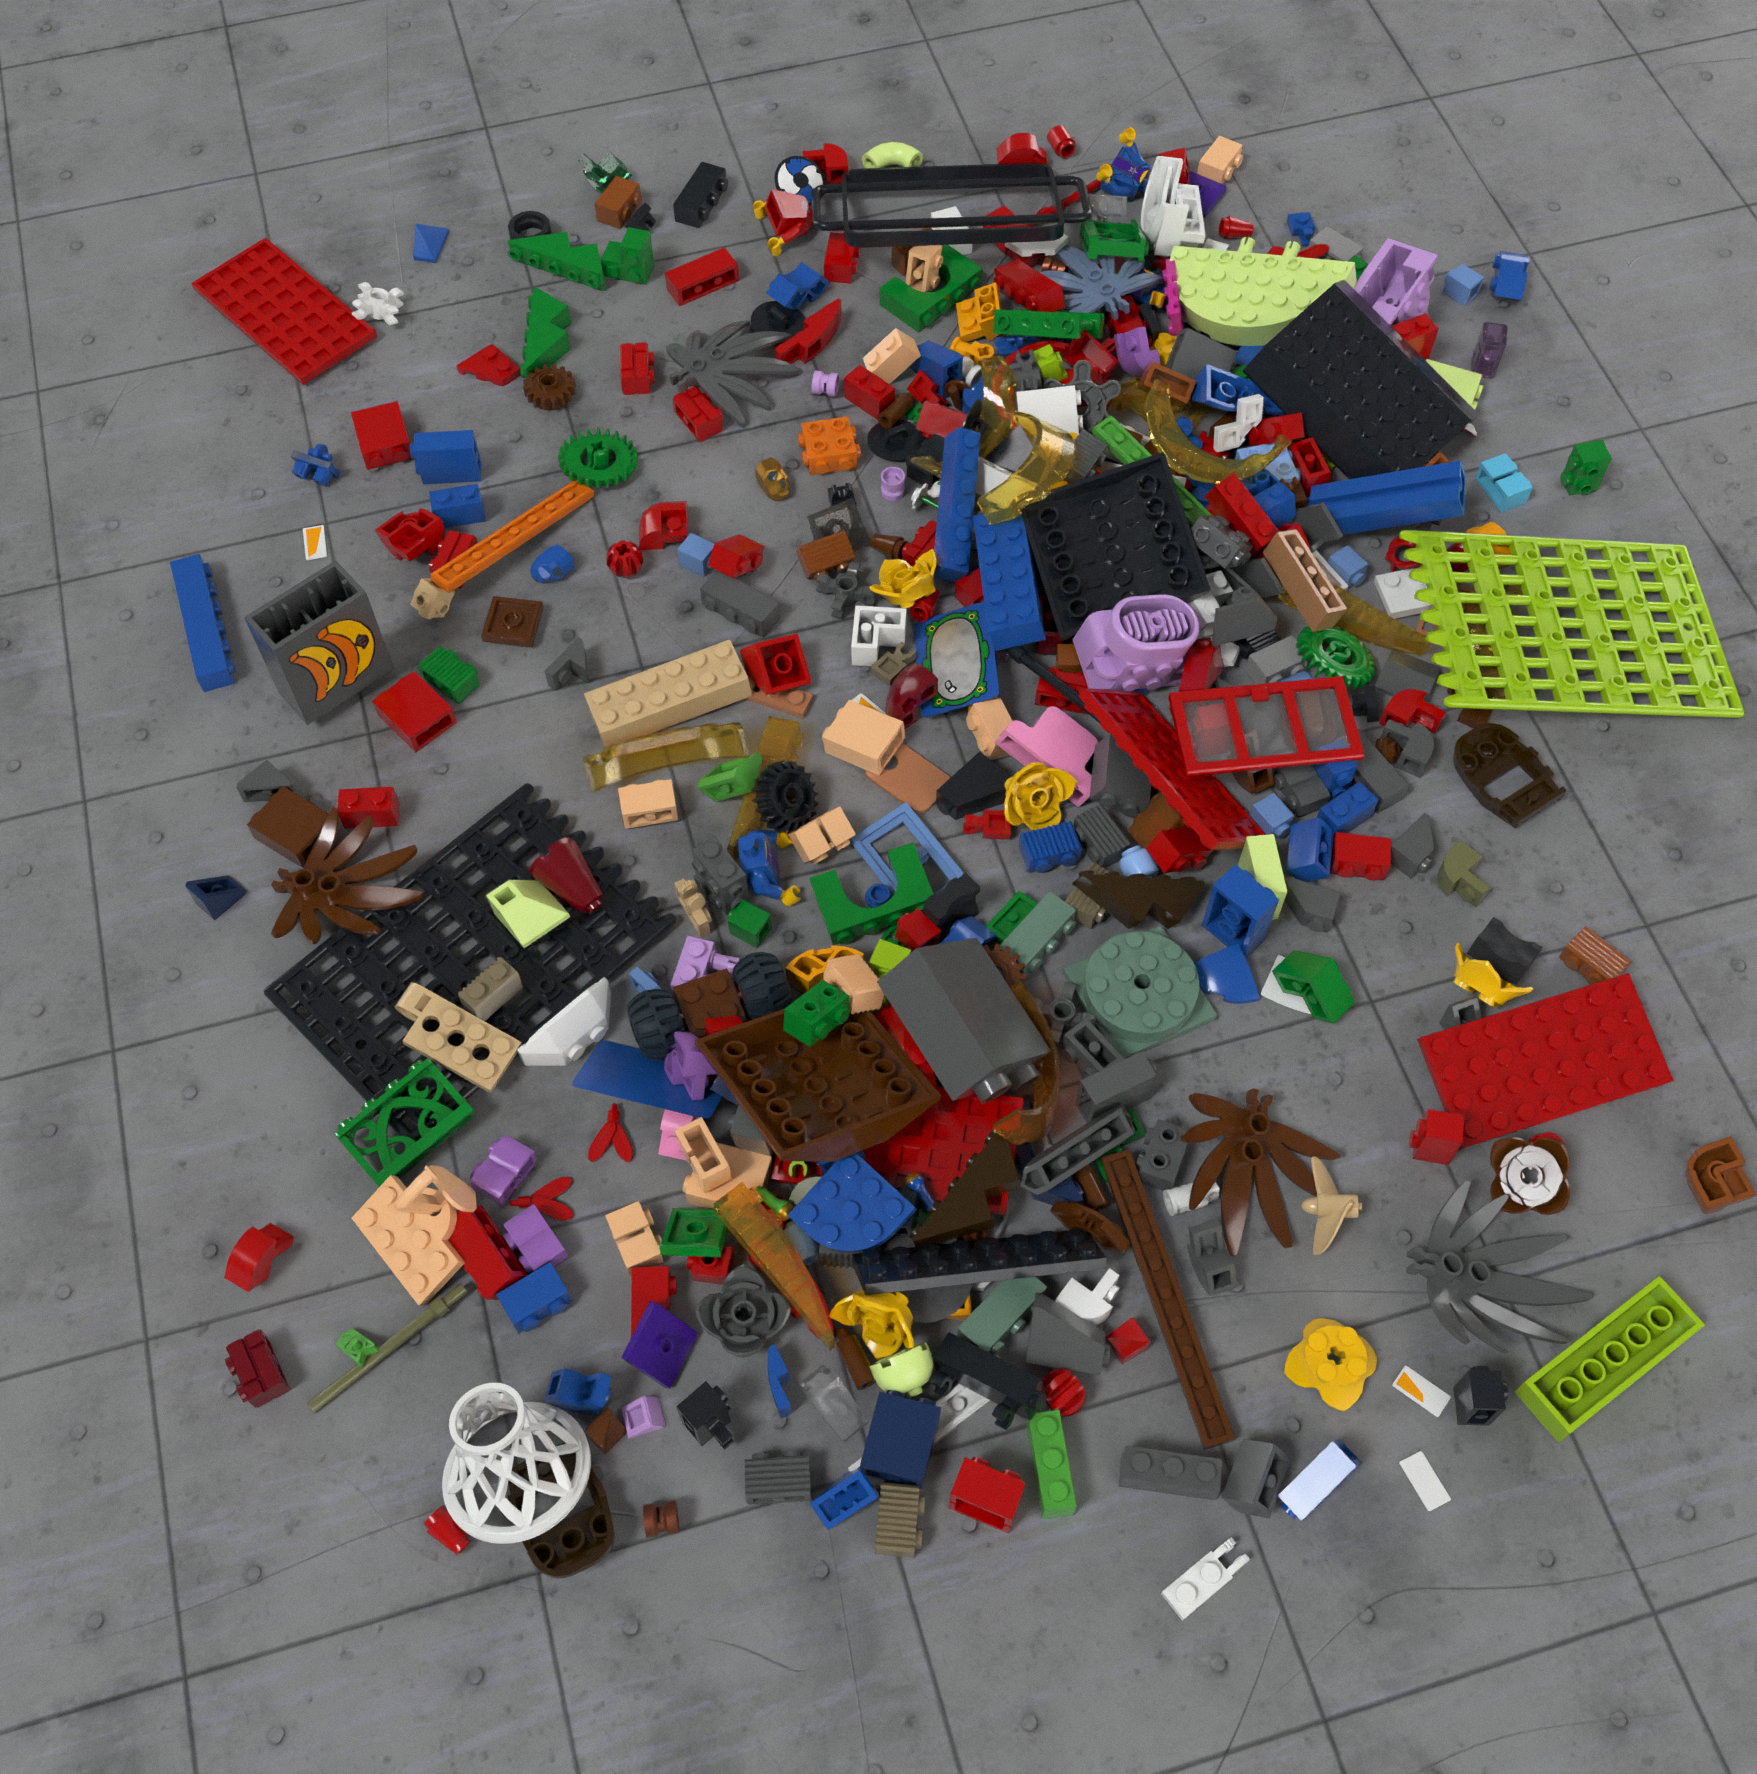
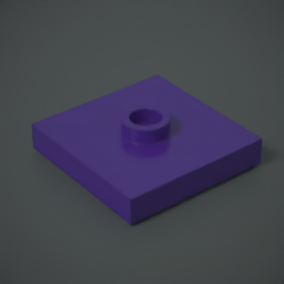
(1209, 191)
(659, 1345)

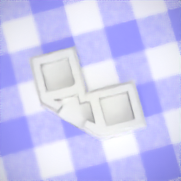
(1048, 247)
(1248, 415)

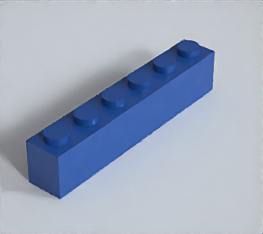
(956, 504)
(202, 622)

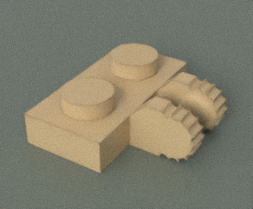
(692, 904)

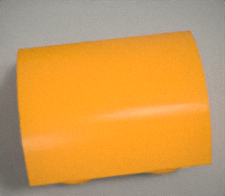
(977, 313)

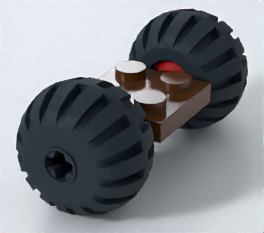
(759, 988)

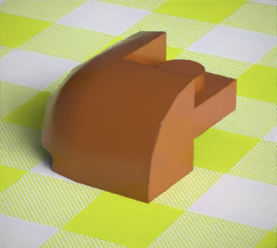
(1717, 1176)

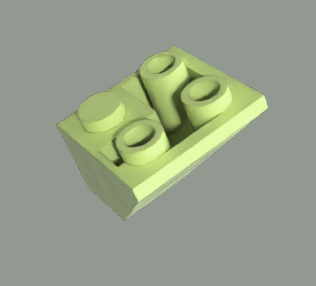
(526, 909)

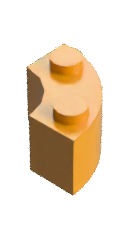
(809, 967)

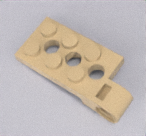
(422, 1004)

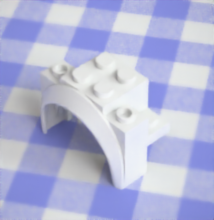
(1163, 220)

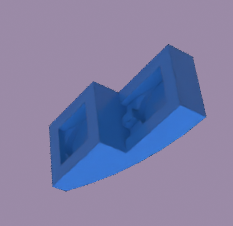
(778, 1375)

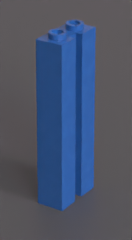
(1394, 497)

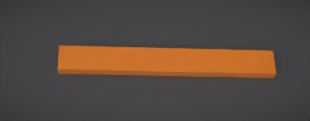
(511, 536)

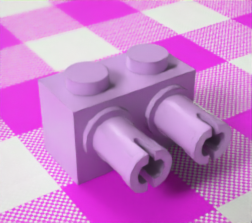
(699, 960)

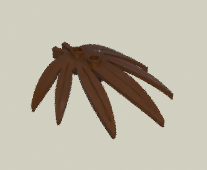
(323, 889)
(1247, 1142)

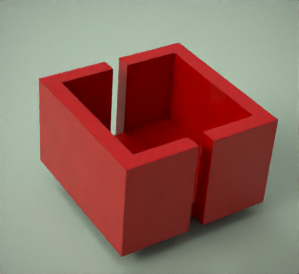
(987, 1494)

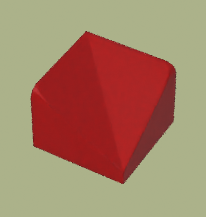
(1128, 1340)

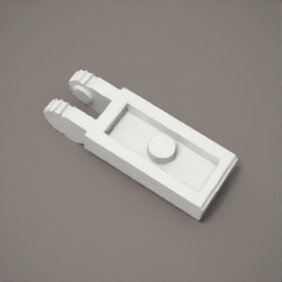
(1202, 1580)

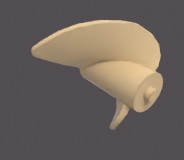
(1328, 1206)

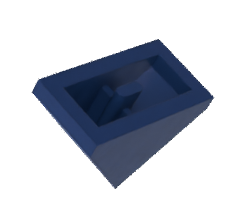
(215, 894)

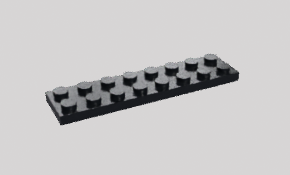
(977, 1261)

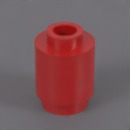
(1061, 141)

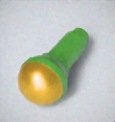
(779, 1206)

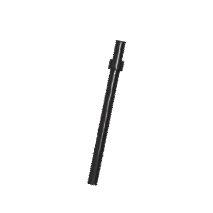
(1021, 655)

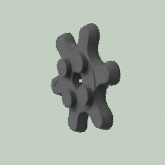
(1094, 395)

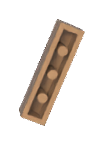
(1304, 580)

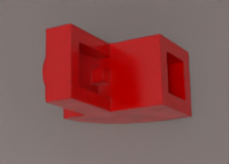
(1020, 149)
(830, 160)
(1410, 707)
(253, 1255)

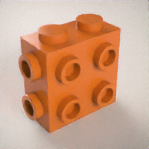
(829, 445)

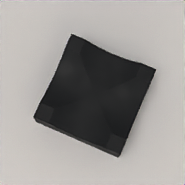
(952, 904)
(1504, 951)

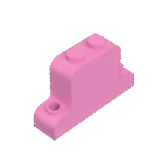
(1056, 743)

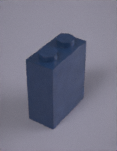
(900, 1439)

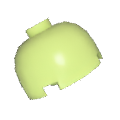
(904, 1370)

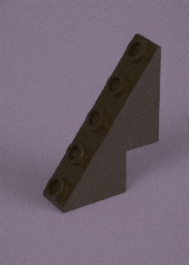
(1136, 895)
(966, 1205)

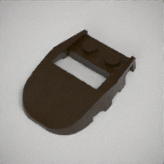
(1490, 753)
(575, 1541)

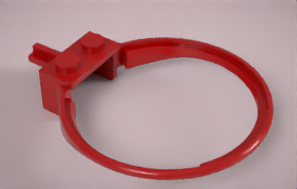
(1085, 348)

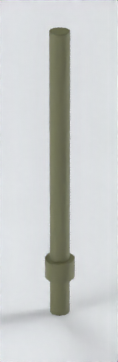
(438, 1307)

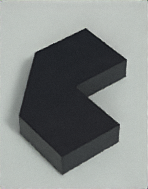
(1152, 325)

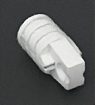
(1178, 1198)

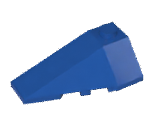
(1223, 389)

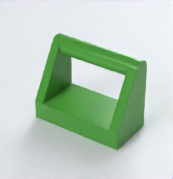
(731, 778)

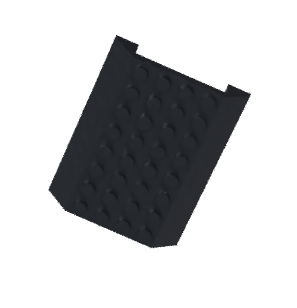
(1358, 387)

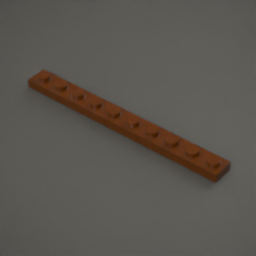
(1167, 1301)

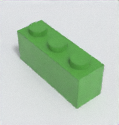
(1051, 1465)

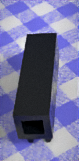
(988, 1376)

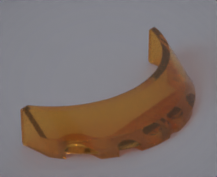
(1035, 1123)

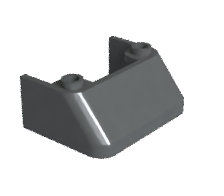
(1318, 528)
(1246, 610)

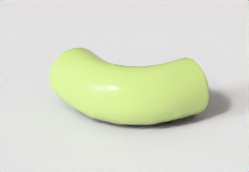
(892, 154)

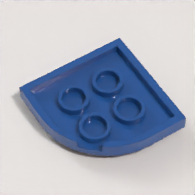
(852, 1208)

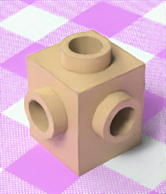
(431, 599)

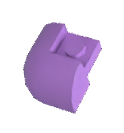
(1134, 351)
(688, 1065)

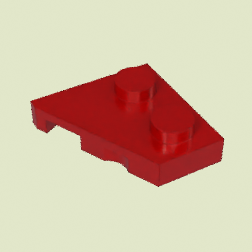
(491, 366)

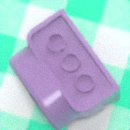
(1398, 281)
(1137, 643)

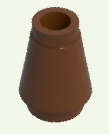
(888, 545)

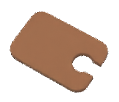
(911, 781)

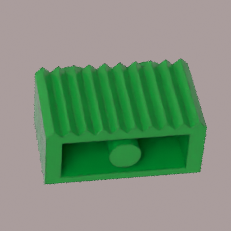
(449, 674)

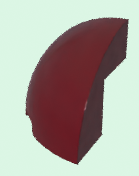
(909, 691)

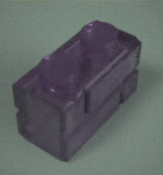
(1489, 349)

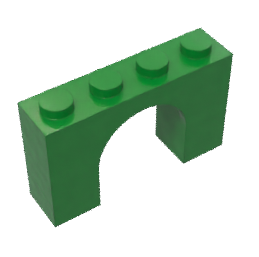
(923, 308)
(848, 921)

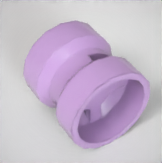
(825, 383)
(892, 483)

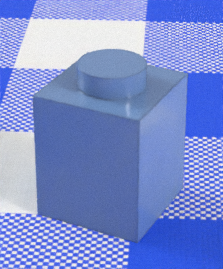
(1462, 284)
(695, 554)
(1349, 566)
(1272, 816)

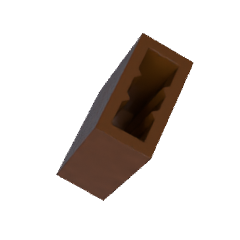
(288, 825)

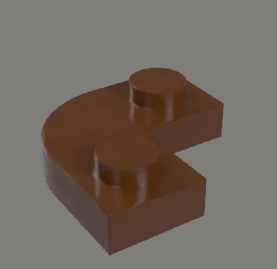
(1102, 1230)

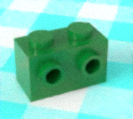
(1585, 467)
(816, 1013)

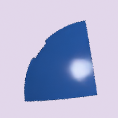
(1227, 975)

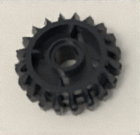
(785, 796)

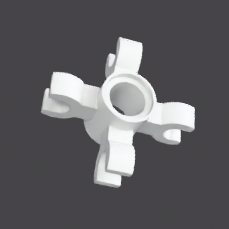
(377, 303)

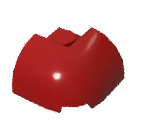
(663, 524)
(411, 534)

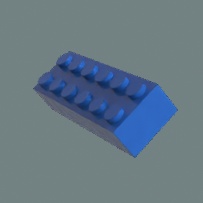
(1008, 583)

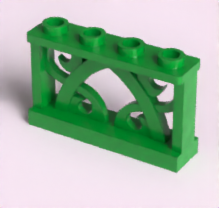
(1126, 242)
(447, 1122)

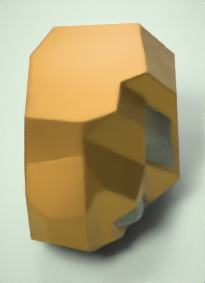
(772, 479)

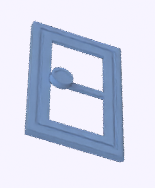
(931, 846)

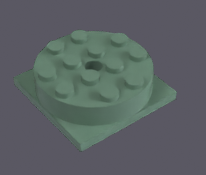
(1133, 1016)

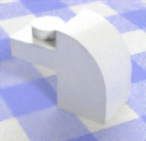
(1087, 1303)

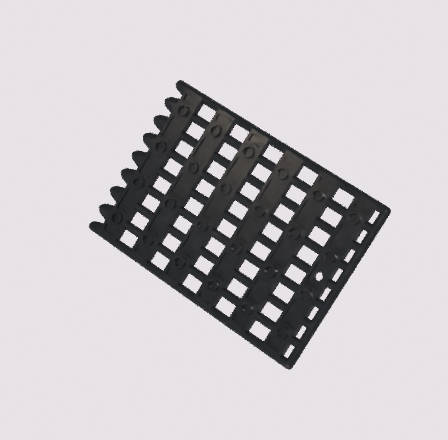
(451, 973)

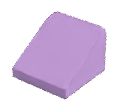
(643, 1416)

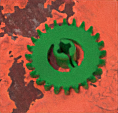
(598, 450)
(1332, 660)

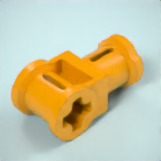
(975, 351)

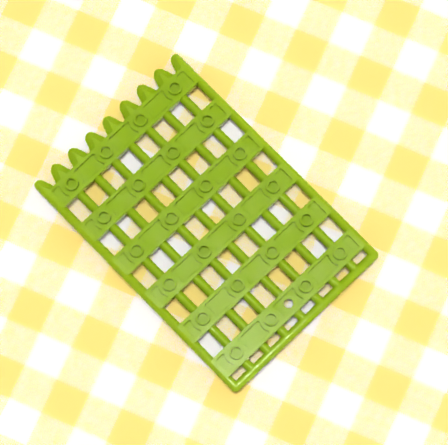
(1590, 619)

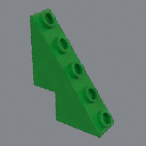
(556, 256)
(545, 334)

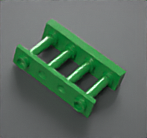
(1048, 324)

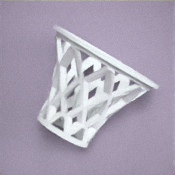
(464, 1425)

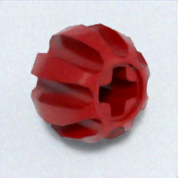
(624, 559)
(1064, 1392)

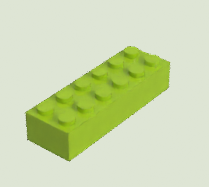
(1609, 1359)

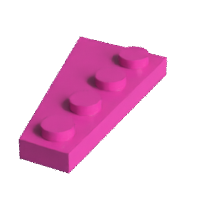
(1173, 309)

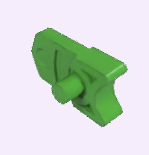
(356, 1346)

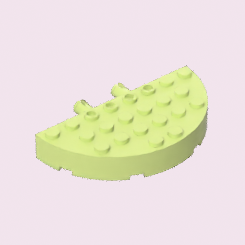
(1250, 295)

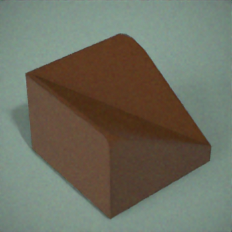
(605, 1431)

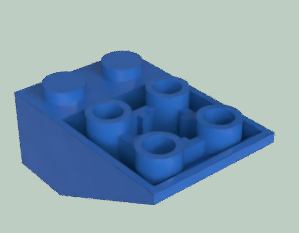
(1271, 496)

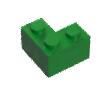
(630, 259)
(1317, 981)

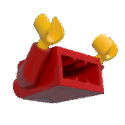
(788, 215)

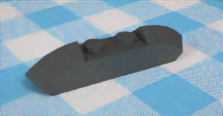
(1077, 1150)

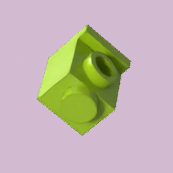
(1049, 363)

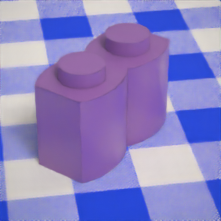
(503, 1169)
(534, 1240)

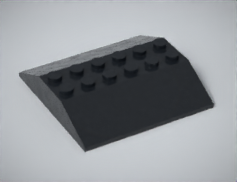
(1113, 541)

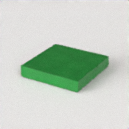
(694, 1233)

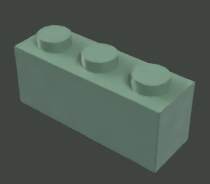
(1040, 931)
(1001, 1314)

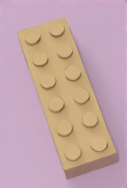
(668, 694)

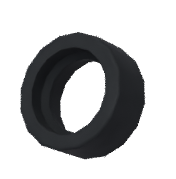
(528, 220)

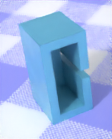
(1503, 483)

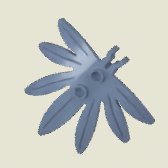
(1099, 286)

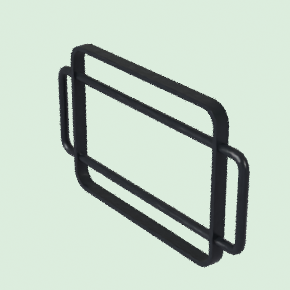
(951, 178)

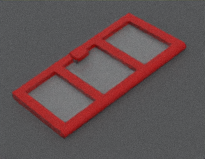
(1265, 726)

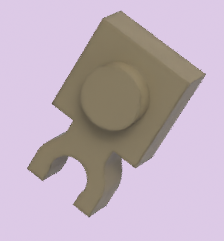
(891, 665)

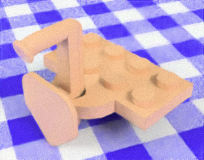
(414, 1227)

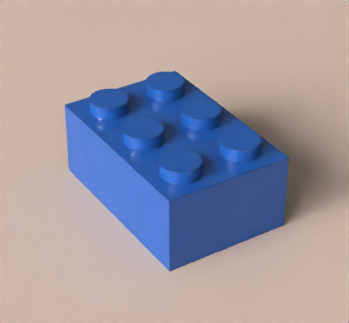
(1240, 910)

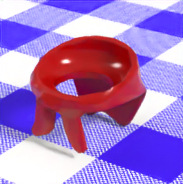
(1390, 555)

